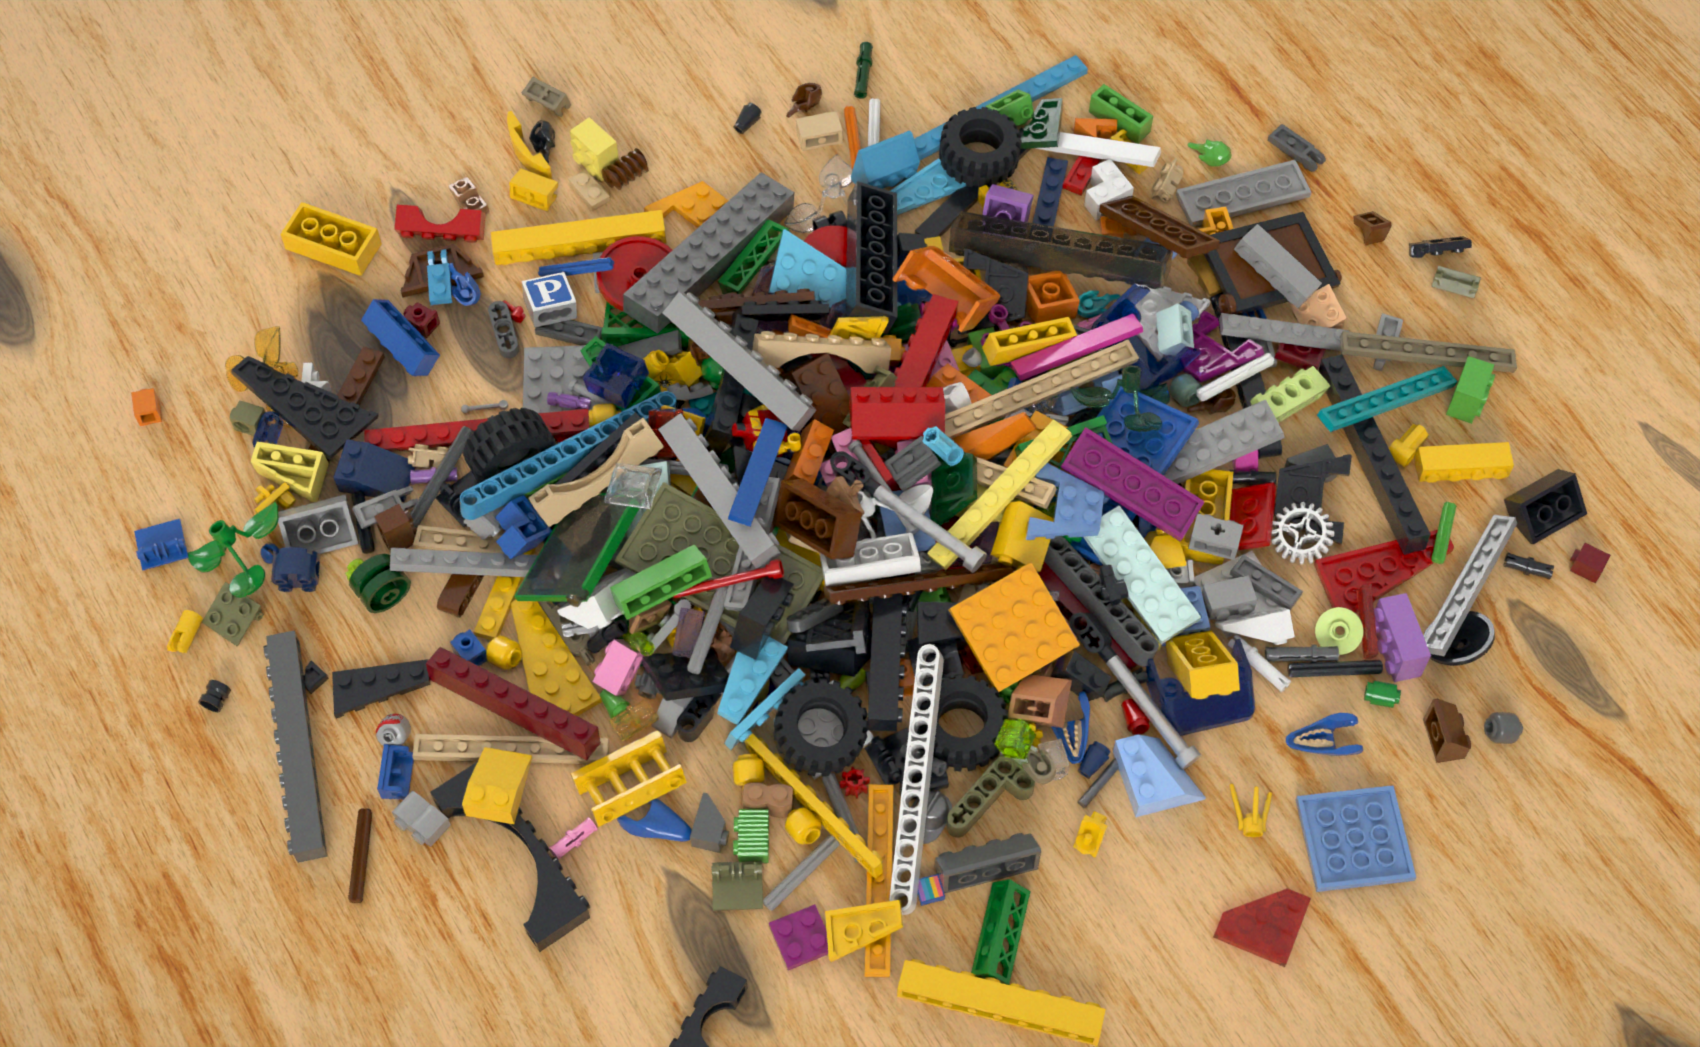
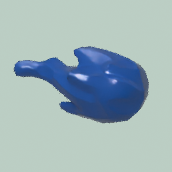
(467, 290)

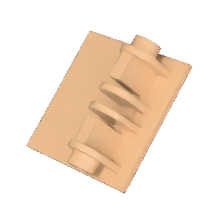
(1321, 310)

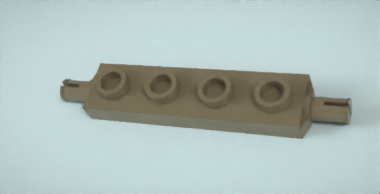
(576, 644)

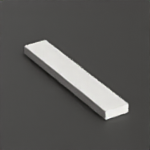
(1106, 149)

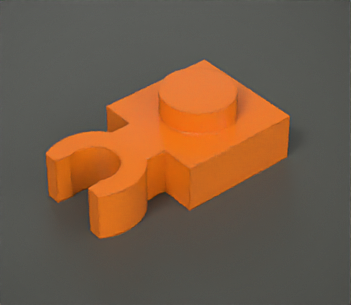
(1114, 228)

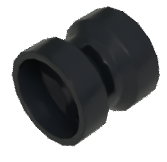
(214, 696)

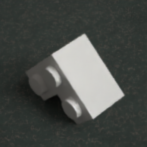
(1107, 185)

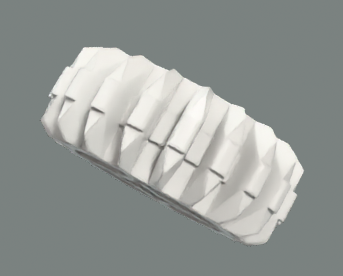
(1293, 529)

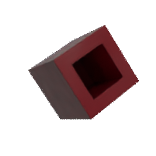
(1589, 562)

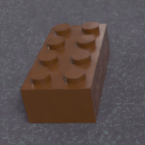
(823, 385)
(817, 518)

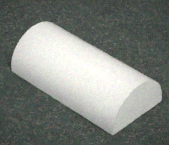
(873, 560)

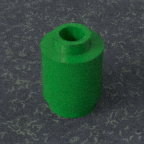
(1382, 694)

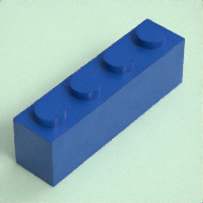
(400, 337)

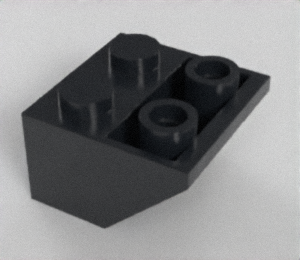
(952, 659)

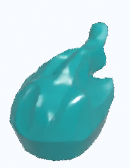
(1092, 305)

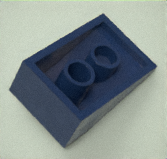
(371, 470)

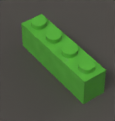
(660, 582)

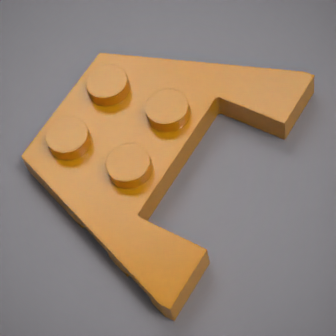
(693, 203)

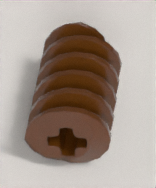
(625, 169)

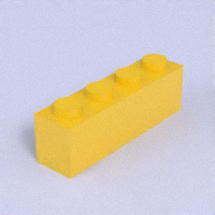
(1022, 341)
(1463, 462)

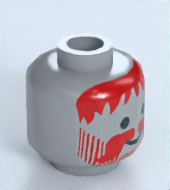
(393, 730)

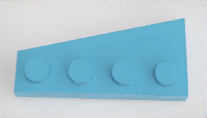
(924, 187)
(748, 680)
(760, 714)

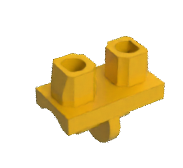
(280, 495)
(1091, 834)

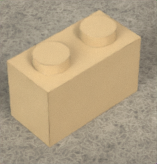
(819, 131)

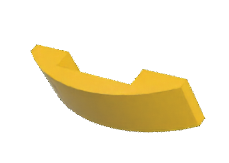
(535, 164)

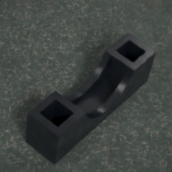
(723, 992)

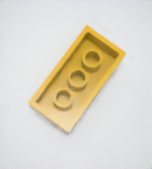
(331, 238)
(1216, 491)
(1202, 664)

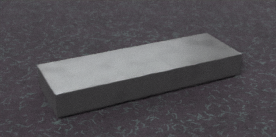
(1267, 582)

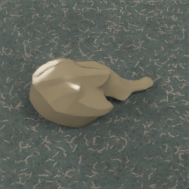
(1039, 768)

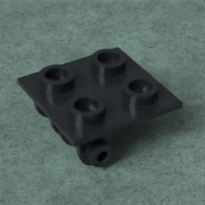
(450, 495)
(887, 757)

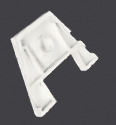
(1157, 301)

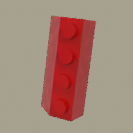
(895, 412)

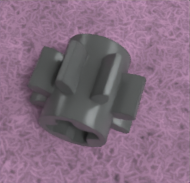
(646, 686)

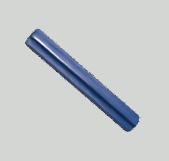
(578, 267)

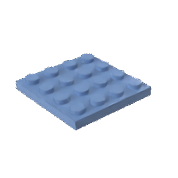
(1355, 838)

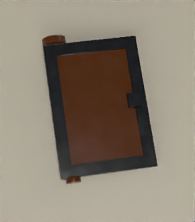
(1247, 289)

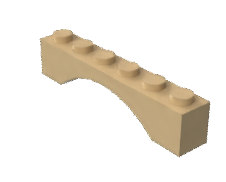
(783, 348)
(558, 500)

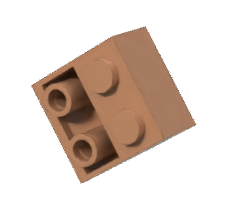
(1040, 700)

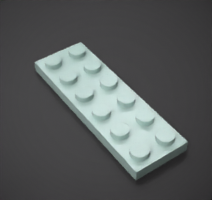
(1148, 582)

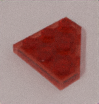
(1265, 925)

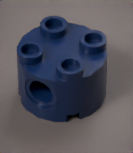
(295, 569)

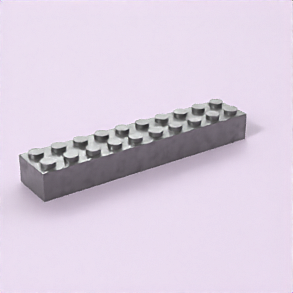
(708, 250)

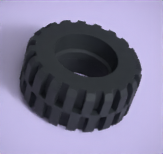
(982, 127)
(506, 442)
(827, 697)
(976, 697)

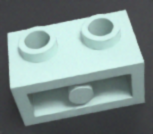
(1174, 329)

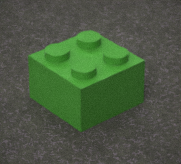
(1471, 390)

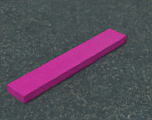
(1076, 347)

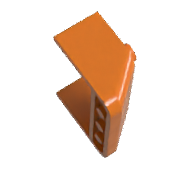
(942, 275)

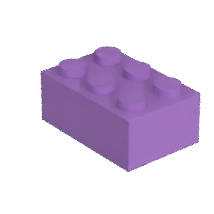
(1400, 638)

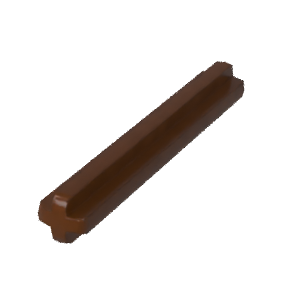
(360, 855)

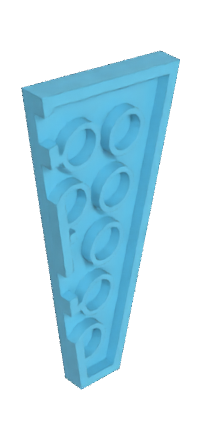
(805, 267)

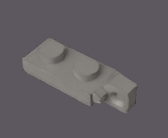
(1387, 326)

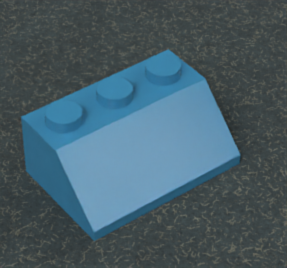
(887, 162)

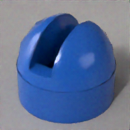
(266, 555)

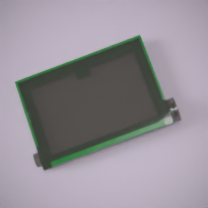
(577, 553)

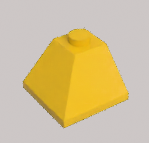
(1166, 548)

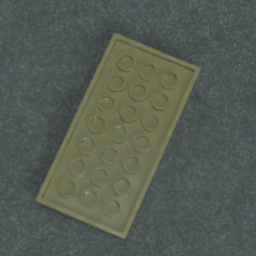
(682, 521)

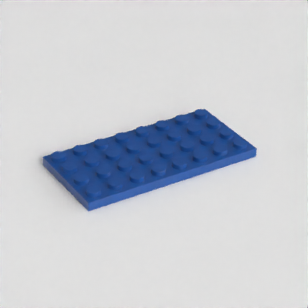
(1152, 447)

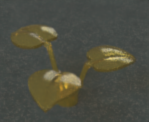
(268, 347)

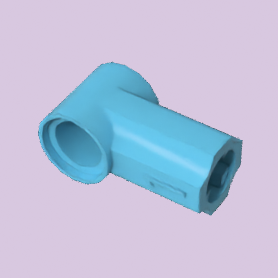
(943, 446)

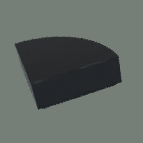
(314, 677)

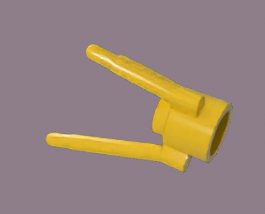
(1253, 824)

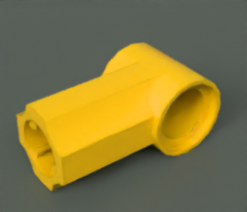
(1405, 448)

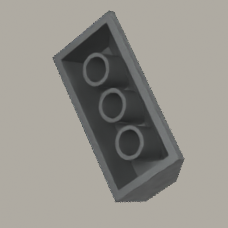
(987, 862)

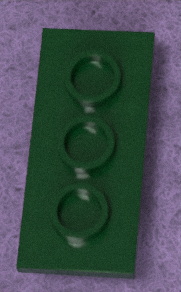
(906, 322)

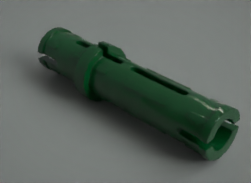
(864, 63)

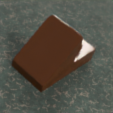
(1374, 227)

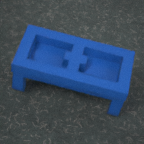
(395, 772)

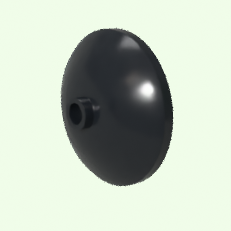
(1470, 642)

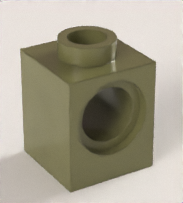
(246, 417)

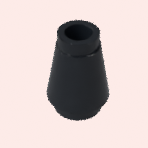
(748, 117)

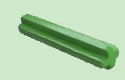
(1443, 533)

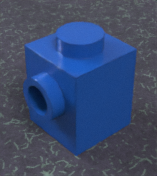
(469, 647)

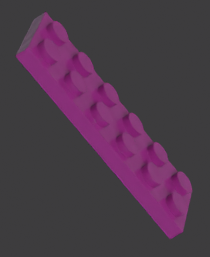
(1133, 484)

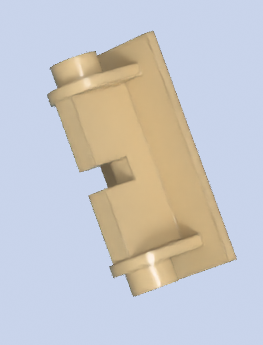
(1163, 186)
(422, 456)

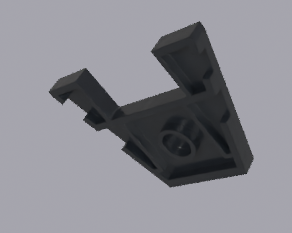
(1006, 280)
(1306, 484)

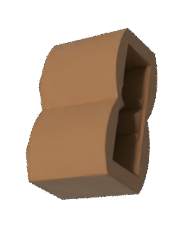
(775, 798)

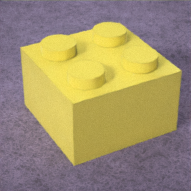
(593, 147)

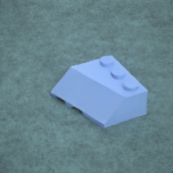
(1153, 776)

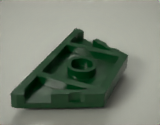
(953, 488)

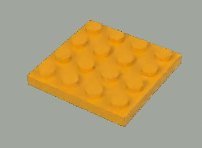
(1014, 627)

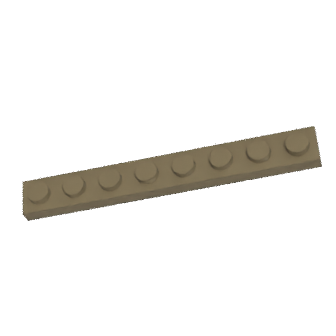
(1424, 351)

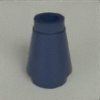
(1093, 759)

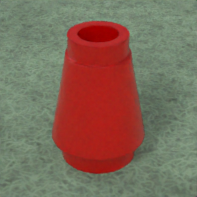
(1135, 717)

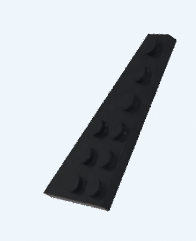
(307, 408)
(599, 454)

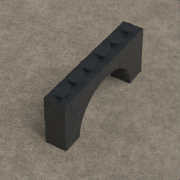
(729, 394)

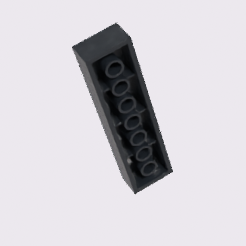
(871, 253)

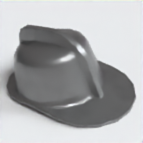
(936, 816)

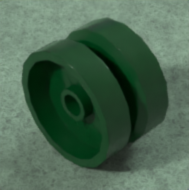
(377, 585)

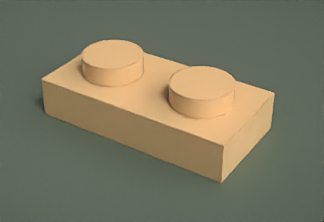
(589, 190)

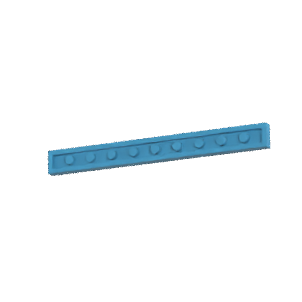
(1036, 86)

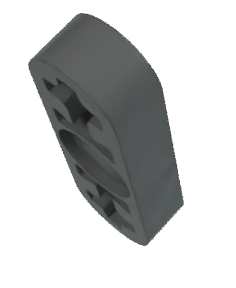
(502, 337)
(812, 615)

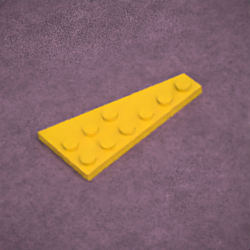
(549, 664)

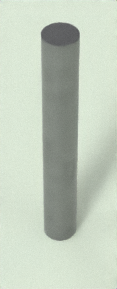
(1098, 784)

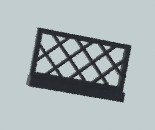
(848, 629)

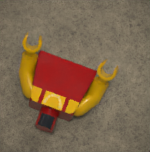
(752, 425)

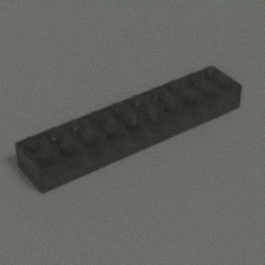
(1061, 249)

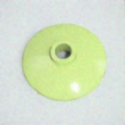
(1330, 620)

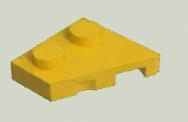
(860, 327)

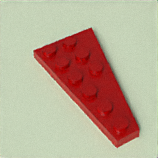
(1378, 565)

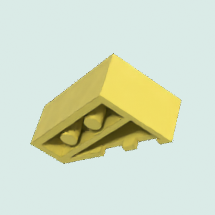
(297, 467)

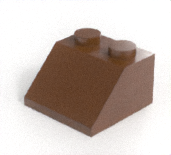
(1446, 731)

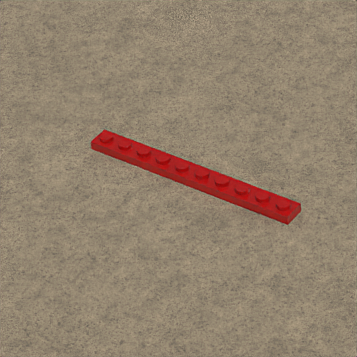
(444, 433)

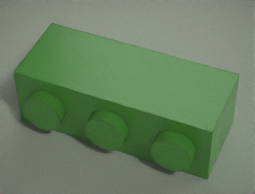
(1109, 104)

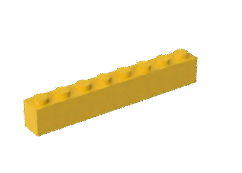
(573, 237)
(1001, 1002)

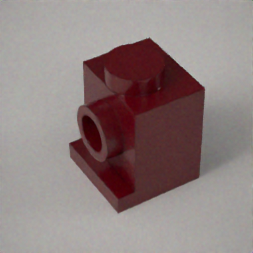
(422, 318)

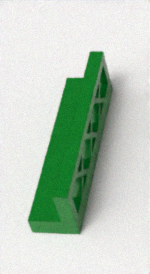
(751, 258)
(996, 928)

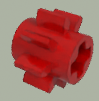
(854, 789)

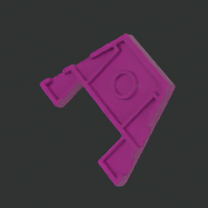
(1214, 357)

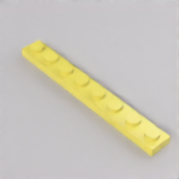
(1003, 490)

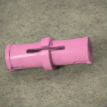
(573, 838)

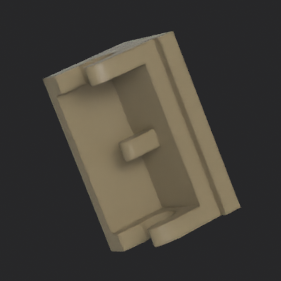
(546, 96)

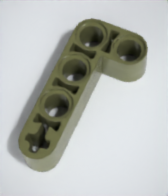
(986, 798)

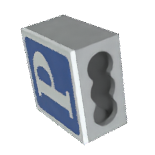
(549, 299)

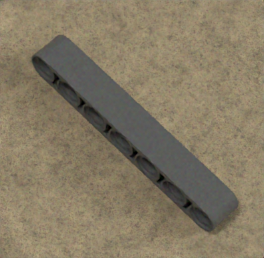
(1086, 586)

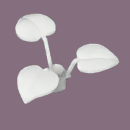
(916, 496)

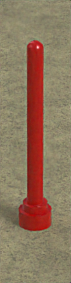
(773, 569)

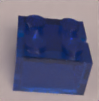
(619, 376)

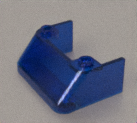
(1152, 371)
(1197, 715)

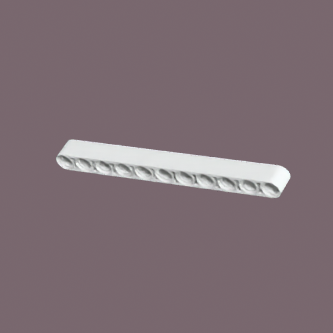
(913, 766)

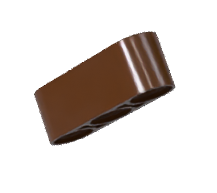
(458, 593)

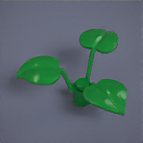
(210, 555)

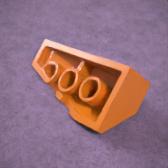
(997, 437)

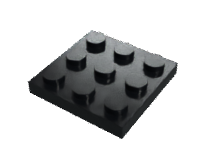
(676, 682)

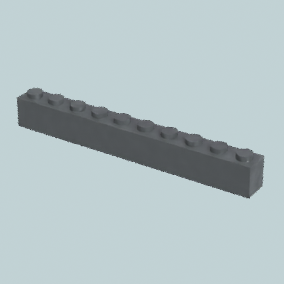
(296, 747)

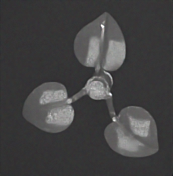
(833, 178)

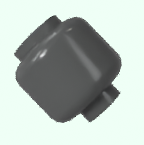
(1503, 727)

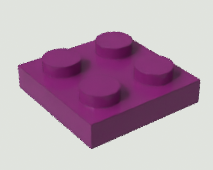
(800, 937)

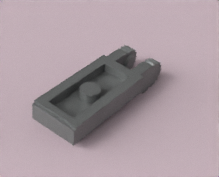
(1296, 147)

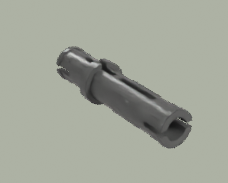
(1310, 653)

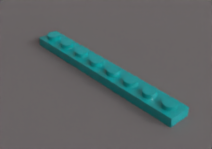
(1386, 398)

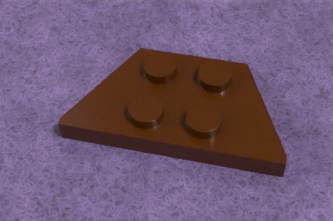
(417, 274)

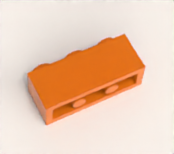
(808, 459)

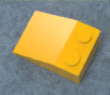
(497, 785)

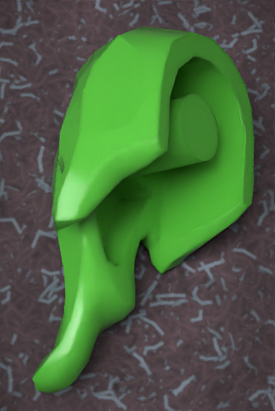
(1214, 152)

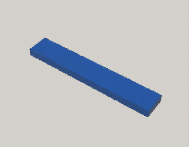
(757, 472)

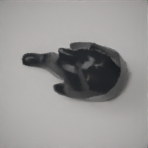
(542, 138)

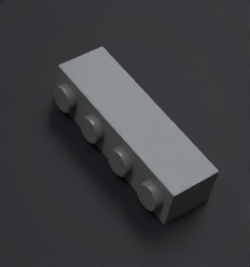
(1277, 266)

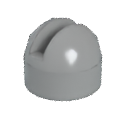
(972, 358)

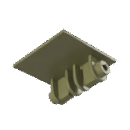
(232, 615)
(737, 885)

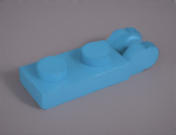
(439, 279)

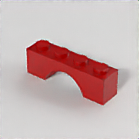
(467, 224)

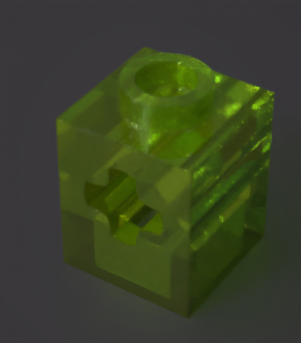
(1015, 739)

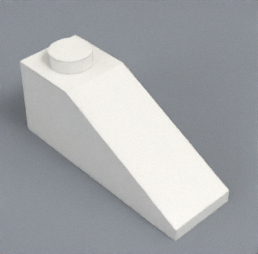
(1268, 625)

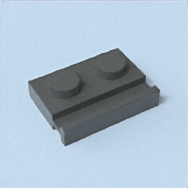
(912, 463)

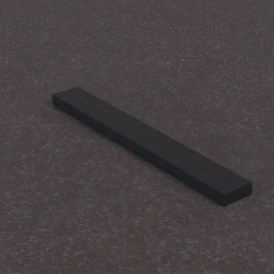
(947, 213)

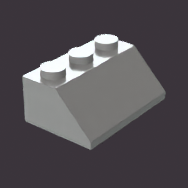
(319, 525)

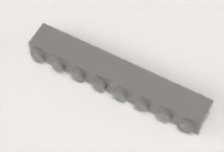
(739, 361)
(718, 489)

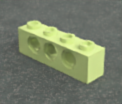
(1294, 393)

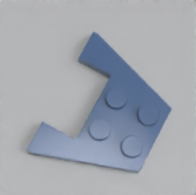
(1076, 508)

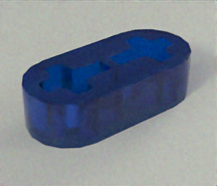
(266, 432)

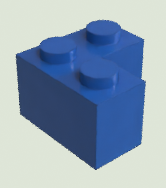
(523, 527)

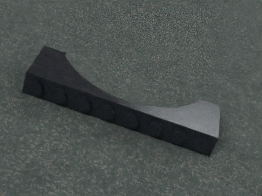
(556, 904)

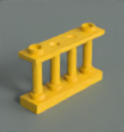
(620, 762)

